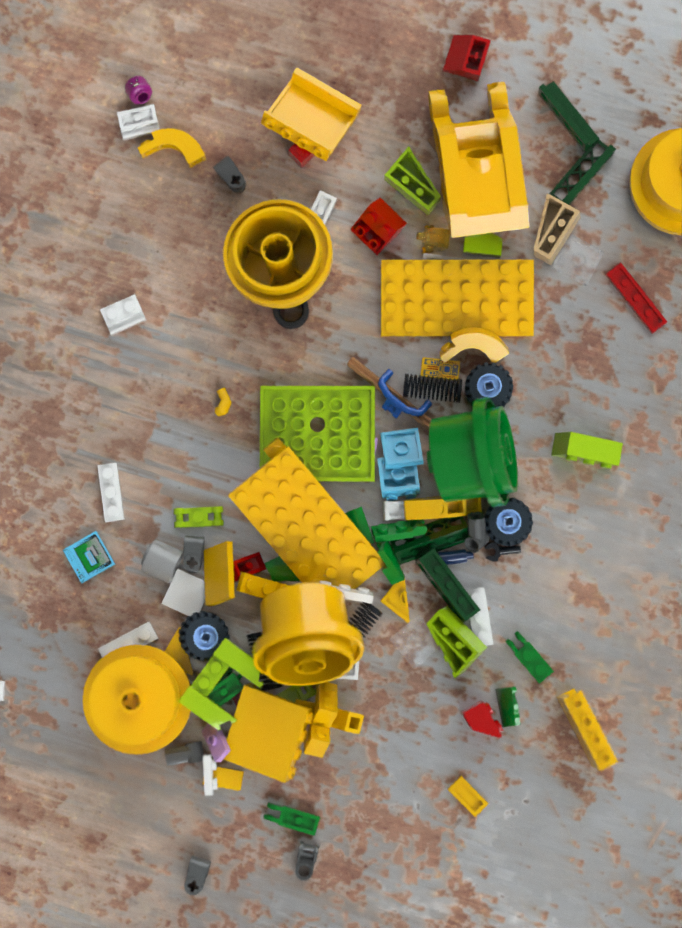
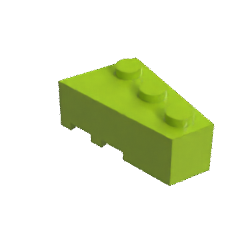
(412, 182)
(587, 449)
(456, 640)

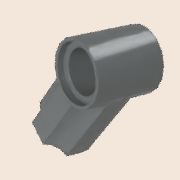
(477, 535)
(189, 753)

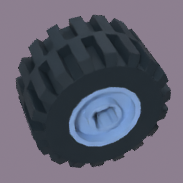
(491, 382)
(508, 523)
(202, 635)

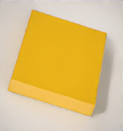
(219, 574)

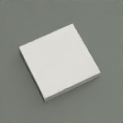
(185, 593)

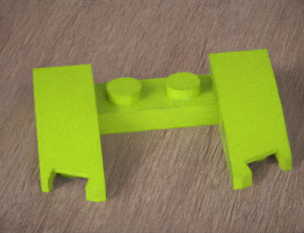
(197, 694)

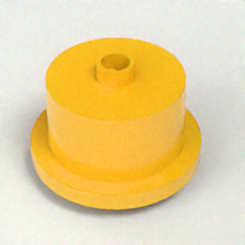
(657, 181)
(278, 253)
(306, 636)
(159, 686)

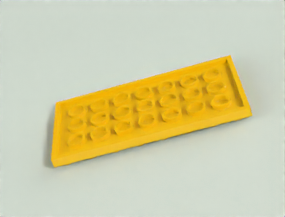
(456, 295)
(305, 523)

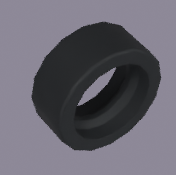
(293, 324)

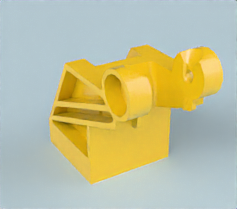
(480, 167)

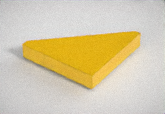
(397, 600)
(176, 651)

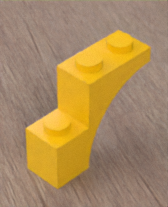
(324, 714)

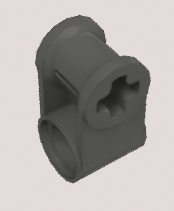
(229, 172)
(193, 550)
(306, 859)
(198, 872)

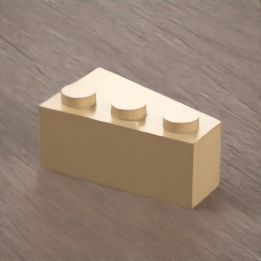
(554, 229)

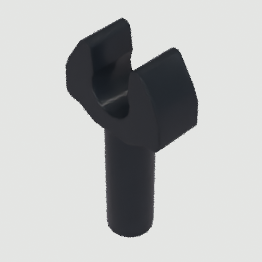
(501, 551)

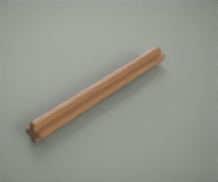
(373, 379)

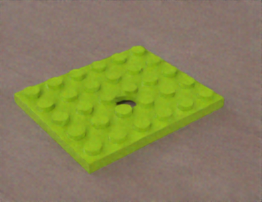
(345, 445)

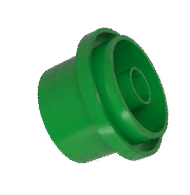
(474, 454)

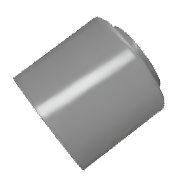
(161, 560)

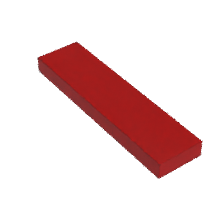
(636, 298)

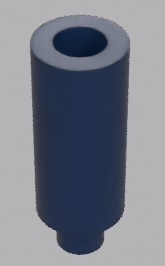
(456, 556)

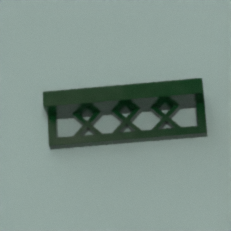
(568, 115)
(588, 174)
(446, 538)
(447, 585)

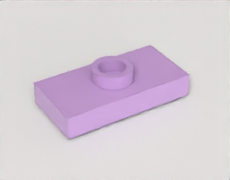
(216, 742)

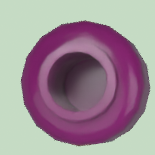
(138, 90)

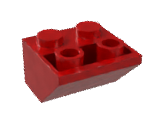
(467, 56)
(378, 226)
(480, 720)

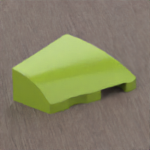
(484, 244)

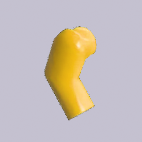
(224, 404)

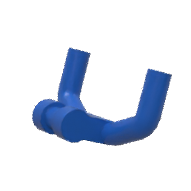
(396, 406)

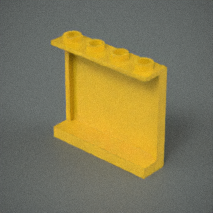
(311, 114)
(587, 729)
(268, 733)

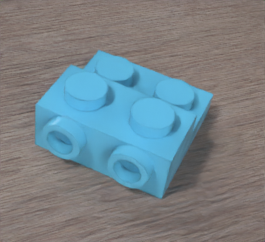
(398, 481)

